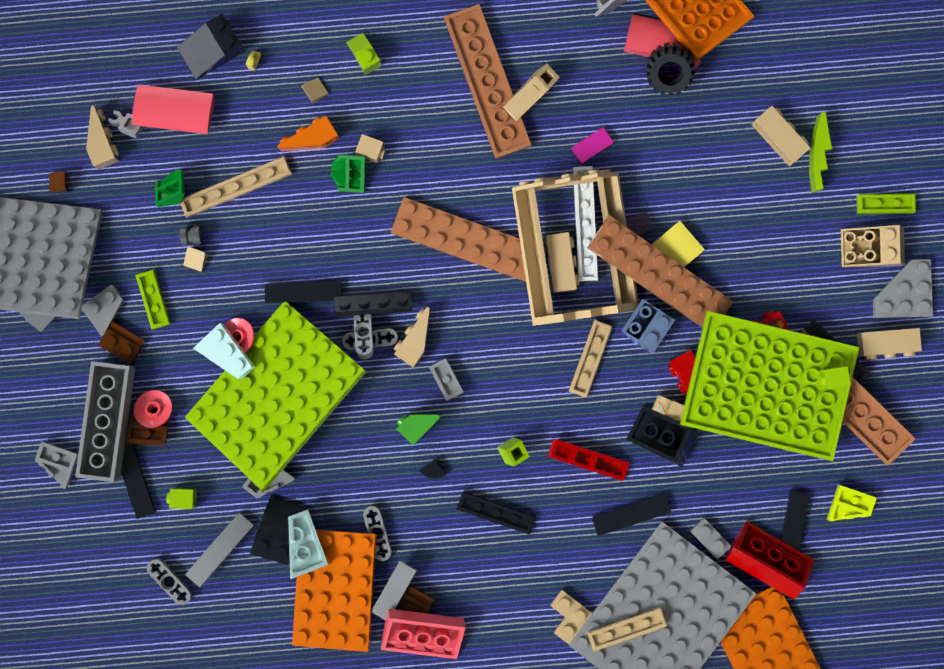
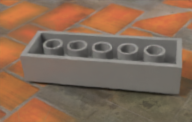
(105, 421)

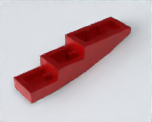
(588, 459)

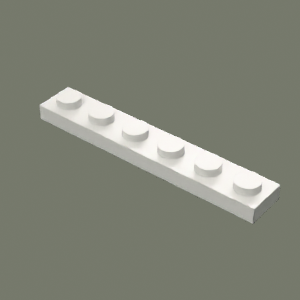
(585, 227)

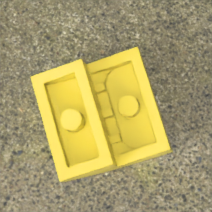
(679, 244)

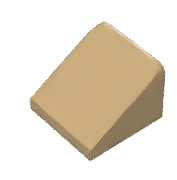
(314, 90)
(195, 259)

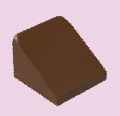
(59, 182)

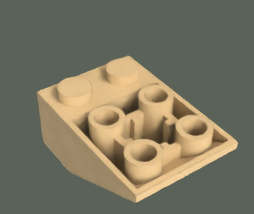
(873, 246)

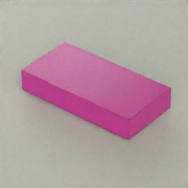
(592, 145)

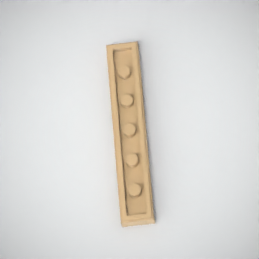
(235, 187)

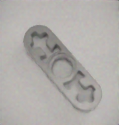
(358, 325)
(383, 333)
(378, 518)
(164, 567)

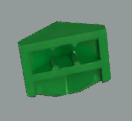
(349, 173)
(170, 189)

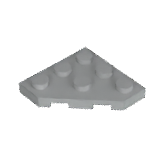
(907, 293)

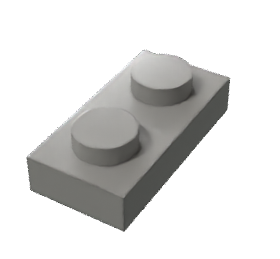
(446, 379)
(710, 538)

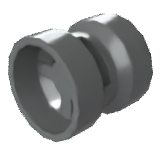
(191, 235)

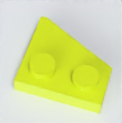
(850, 504)

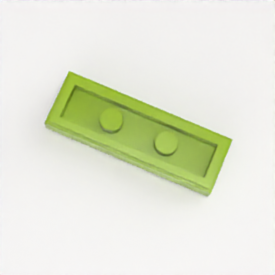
(886, 203)
(153, 299)

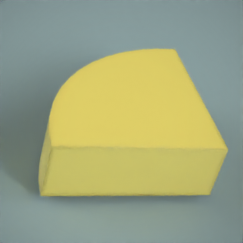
(253, 60)

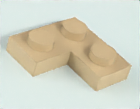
(574, 614)

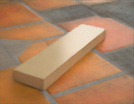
(590, 358)
(627, 629)

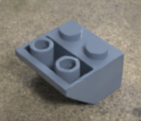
(647, 326)

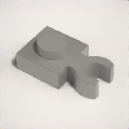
(125, 124)

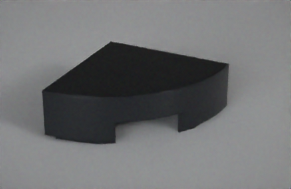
(433, 470)

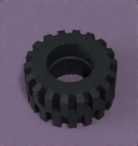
(675, 83)

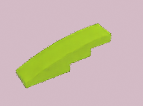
(819, 146)

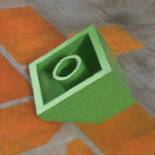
(416, 426)

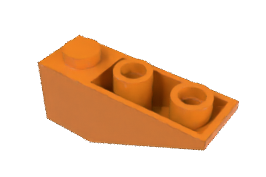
(315, 136)

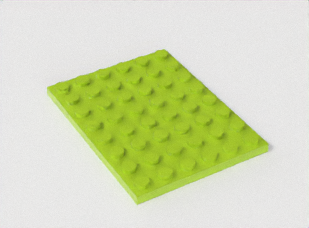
(765, 386)
(281, 401)

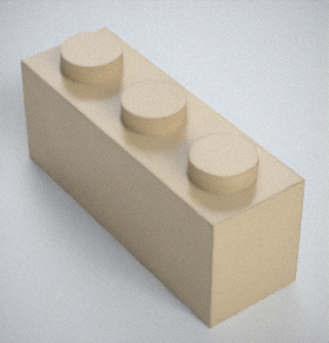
(781, 135)
(561, 262)
(889, 343)

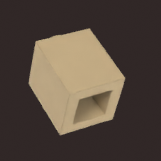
(370, 148)

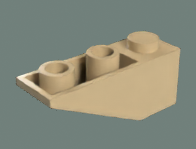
(531, 91)
(99, 145)
(414, 344)

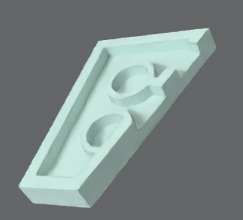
(225, 352)
(304, 545)

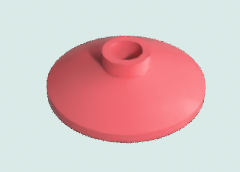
(241, 327)
(145, 405)

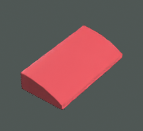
(647, 34)
(173, 109)
(422, 633)

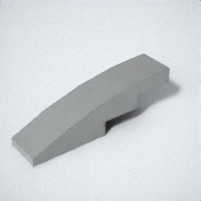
(219, 550)

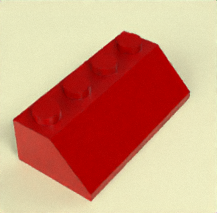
(761, 552)

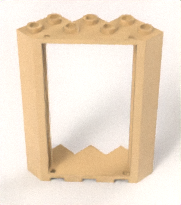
(533, 249)

